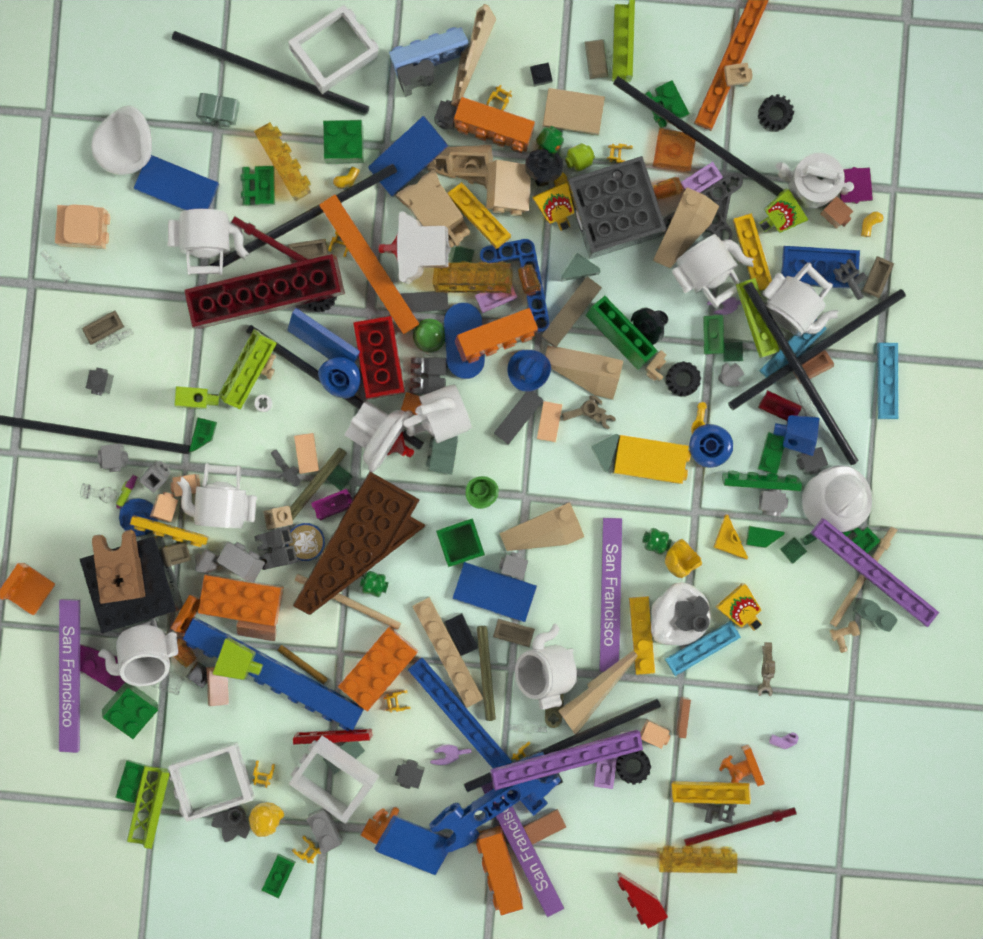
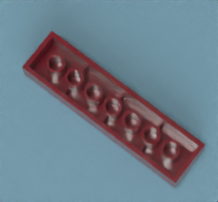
(264, 291)

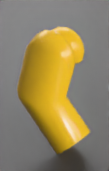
(347, 180)
(869, 221)

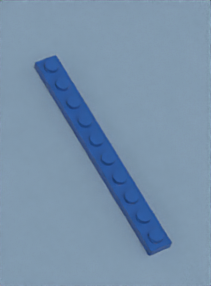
(466, 722)

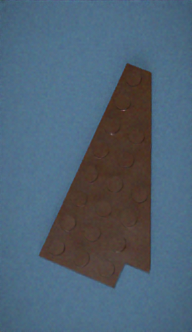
(367, 533)

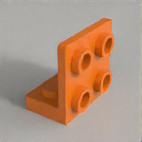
(26, 588)

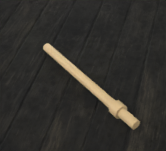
(883, 545)
(358, 606)

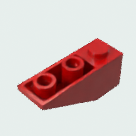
(647, 904)

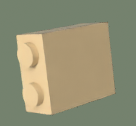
(508, 188)

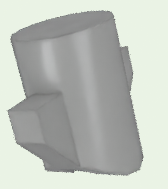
(730, 375)
(206, 562)

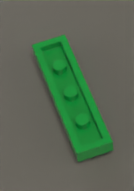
(767, 481)

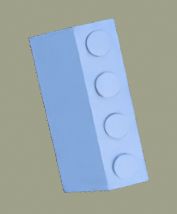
(436, 49)

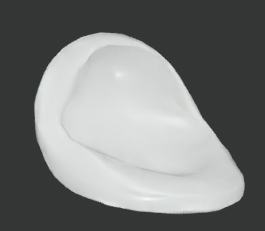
(122, 141)
(838, 496)
(666, 613)

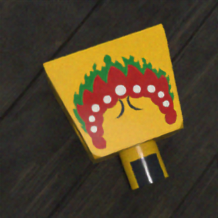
(555, 205)
(741, 607)

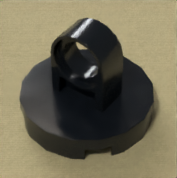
(543, 166)
(650, 323)

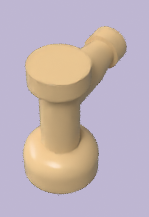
(268, 370)
(840, 633)

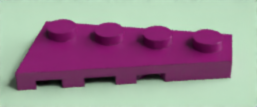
(95, 667)

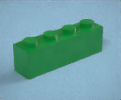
(621, 332)

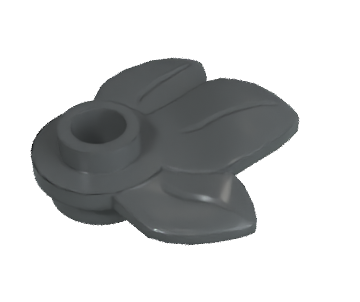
(691, 612)
(230, 825)

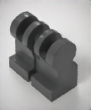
(415, 76)
(434, 368)
(280, 554)

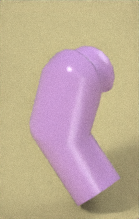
(785, 742)

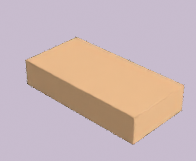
(549, 421)
(306, 453)

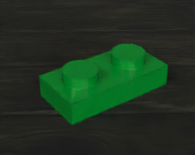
(713, 334)
(771, 453)
(130, 781)
(278, 876)

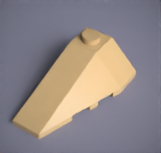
(688, 222)
(590, 371)
(547, 530)

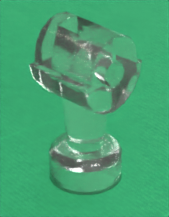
(105, 494)

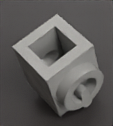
(113, 457)
(155, 476)
(772, 502)

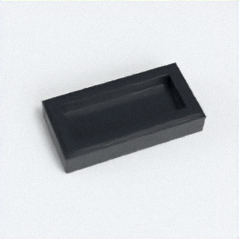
(461, 634)

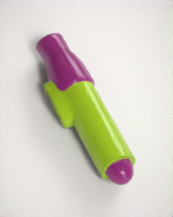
(126, 490)

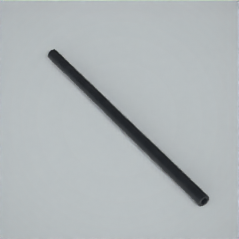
(269, 72)
(697, 136)
(310, 214)
(817, 349)
(313, 372)
(800, 373)
(94, 434)
(577, 738)

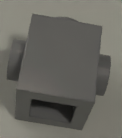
(445, 115)
(99, 381)
(811, 463)
(409, 774)

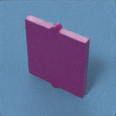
(862, 185)

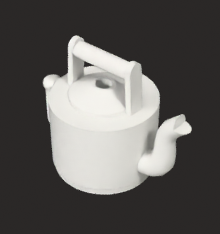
(806, 186)
(205, 235)
(709, 266)
(797, 304)
(440, 414)
(219, 502)
(142, 654)
(546, 670)

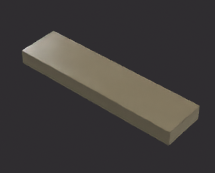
(571, 312)

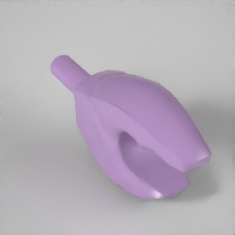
(729, 306)
(451, 752)

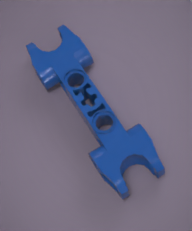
(464, 821)

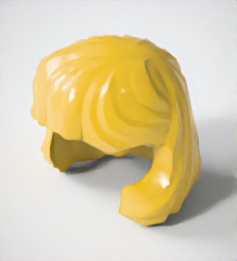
(682, 559)
(265, 818)

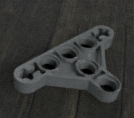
(723, 203)

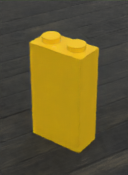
(651, 459)

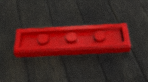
(333, 736)

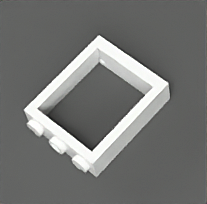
(304, 60)
(345, 763)
(180, 790)

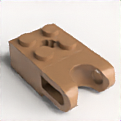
(122, 563)

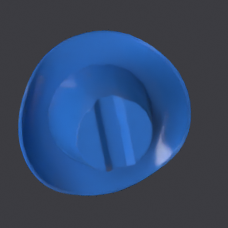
(528, 370)
(340, 377)
(711, 445)

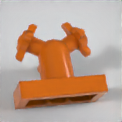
(744, 768)
(374, 830)

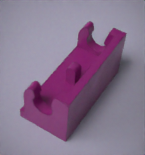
(332, 504)

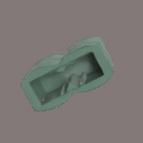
(217, 109)
(442, 455)
(871, 611)

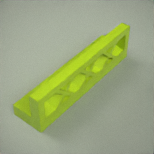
(623, 41)
(761, 335)
(247, 369)
(155, 808)

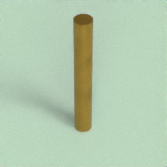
(302, 664)

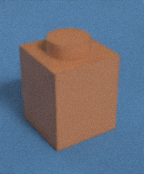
(837, 213)

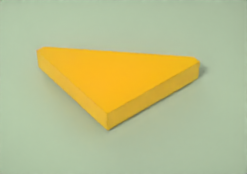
(728, 539)

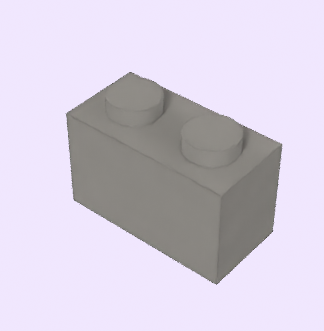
(241, 562)
(324, 830)

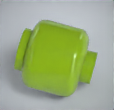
(579, 157)

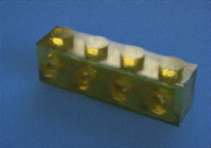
(282, 161)
(473, 278)
(697, 859)

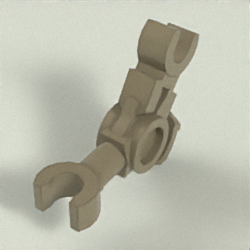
(591, 410)
(767, 669)

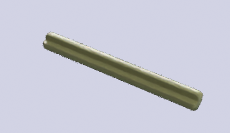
(317, 481)
(486, 674)

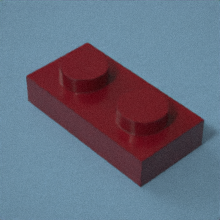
(779, 405)

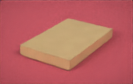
(573, 111)

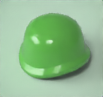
(429, 335)
(481, 492)

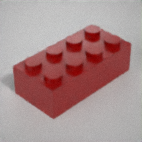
(379, 357)

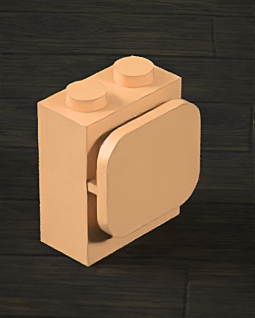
(82, 226)

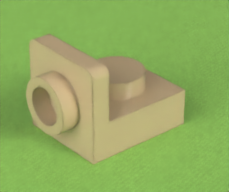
(738, 74)
(657, 362)
(278, 517)

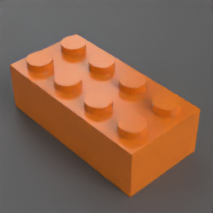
(493, 125)
(496, 335)
(240, 600)
(378, 668)
(501, 873)

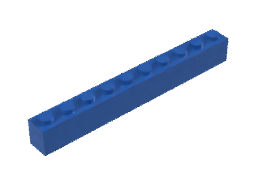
(280, 677)

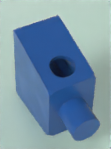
(799, 433)

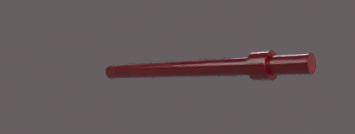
(250, 230)
(776, 816)

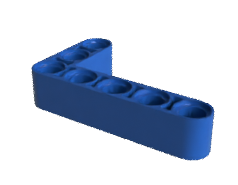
(523, 259)

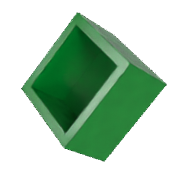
(343, 141)
(460, 542)
(129, 710)

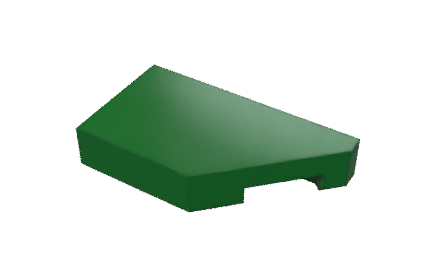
(202, 434)
(762, 537)

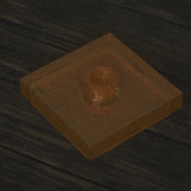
(674, 151)

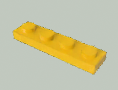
(479, 215)
(752, 248)
(161, 529)
(642, 635)
(711, 792)

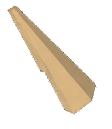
(470, 56)
(465, 163)
(583, 706)

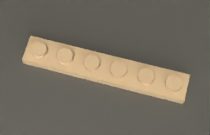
(448, 652)

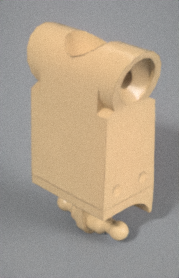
(434, 207)

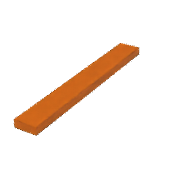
(733, 55)
(369, 264)

